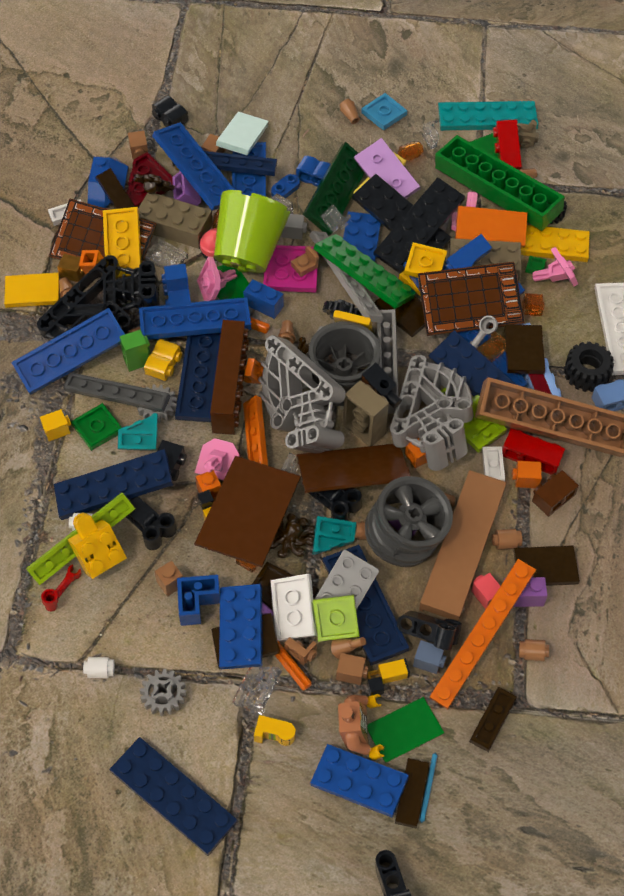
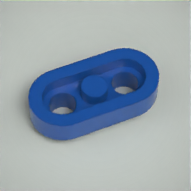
(287, 184)

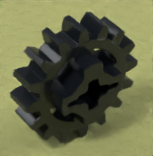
(340, 305)

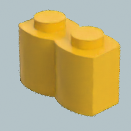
(162, 360)

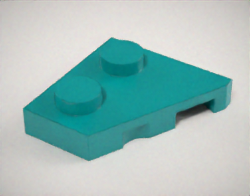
(139, 435)
(332, 534)

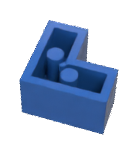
(176, 284)
(196, 592)

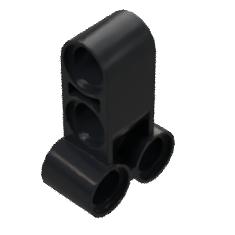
(338, 501)
(151, 523)
(443, 634)
(390, 875)

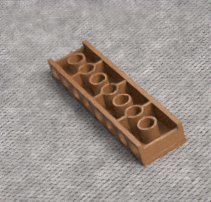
(463, 546)

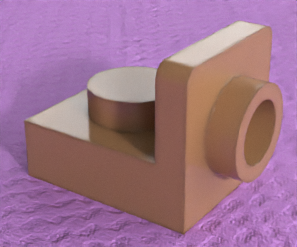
(306, 262)
(298, 651)

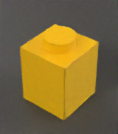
(55, 425)

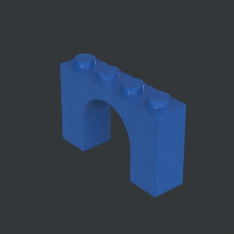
(470, 254)

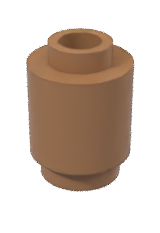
(507, 539)
(533, 650)

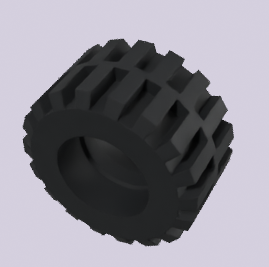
(591, 355)

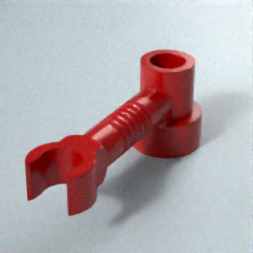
(51, 597)

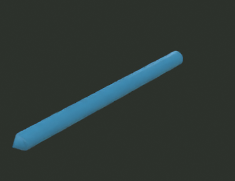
(428, 787)

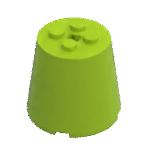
(248, 230)

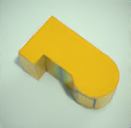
(274, 730)

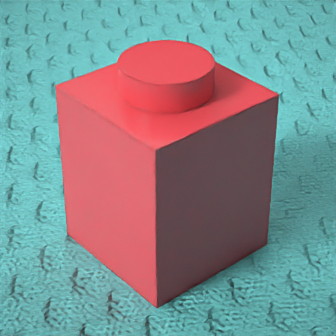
(485, 589)

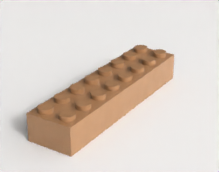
(551, 416)

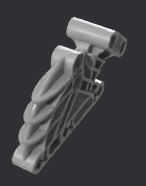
(286, 403)
(441, 421)

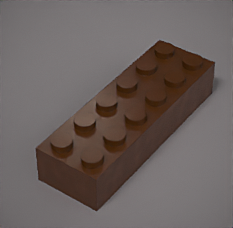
(229, 377)

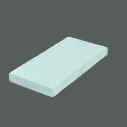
(242, 133)

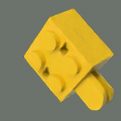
(96, 544)

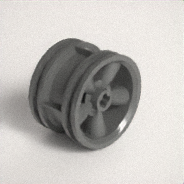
(337, 340)
(420, 502)

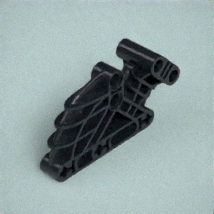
(74, 306)

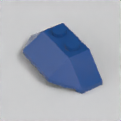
(96, 195)

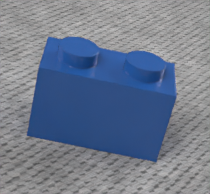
(264, 298)

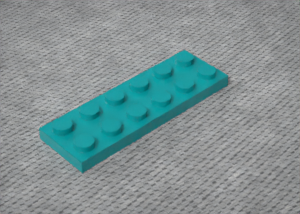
(484, 114)

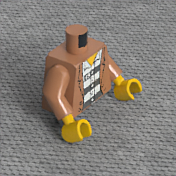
(354, 724)

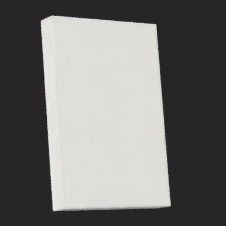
(293, 607)

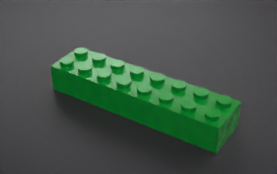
(499, 182)

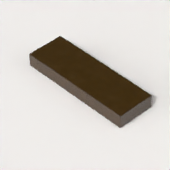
(114, 190)
(493, 719)
(411, 798)

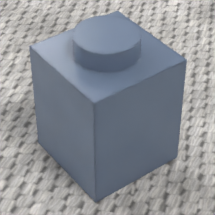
(429, 657)

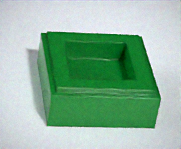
(535, 264)

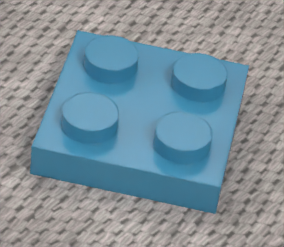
(384, 111)

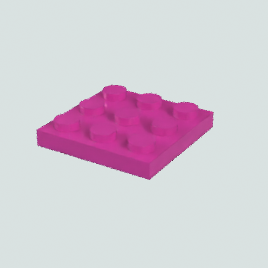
(281, 274)

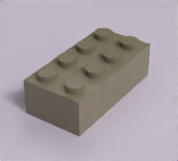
(176, 219)
(500, 253)

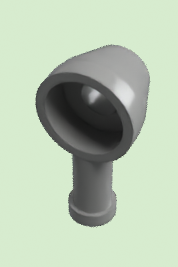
(484, 329)

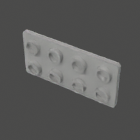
(349, 577)

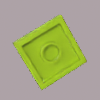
(336, 618)

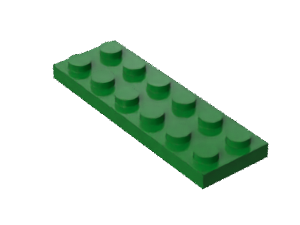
(365, 271)

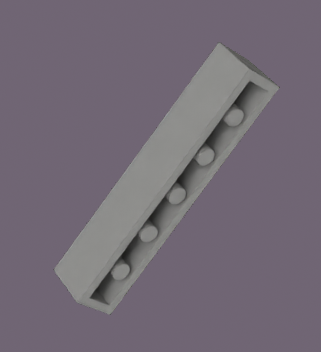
(388, 343)

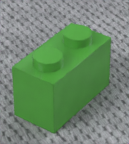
(135, 349)

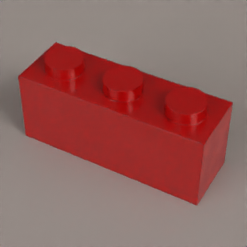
(507, 142)
(525, 447)

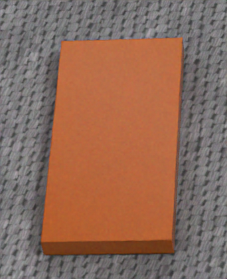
(492, 224)

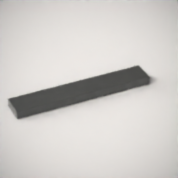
(117, 392)

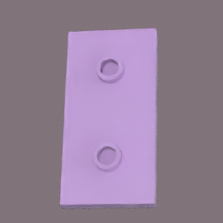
(382, 161)

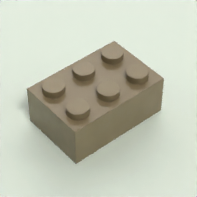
(365, 413)

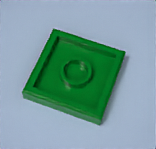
(96, 426)

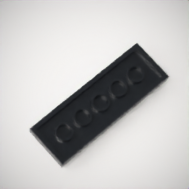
(390, 207)
(419, 223)

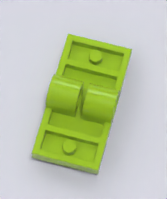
(481, 432)

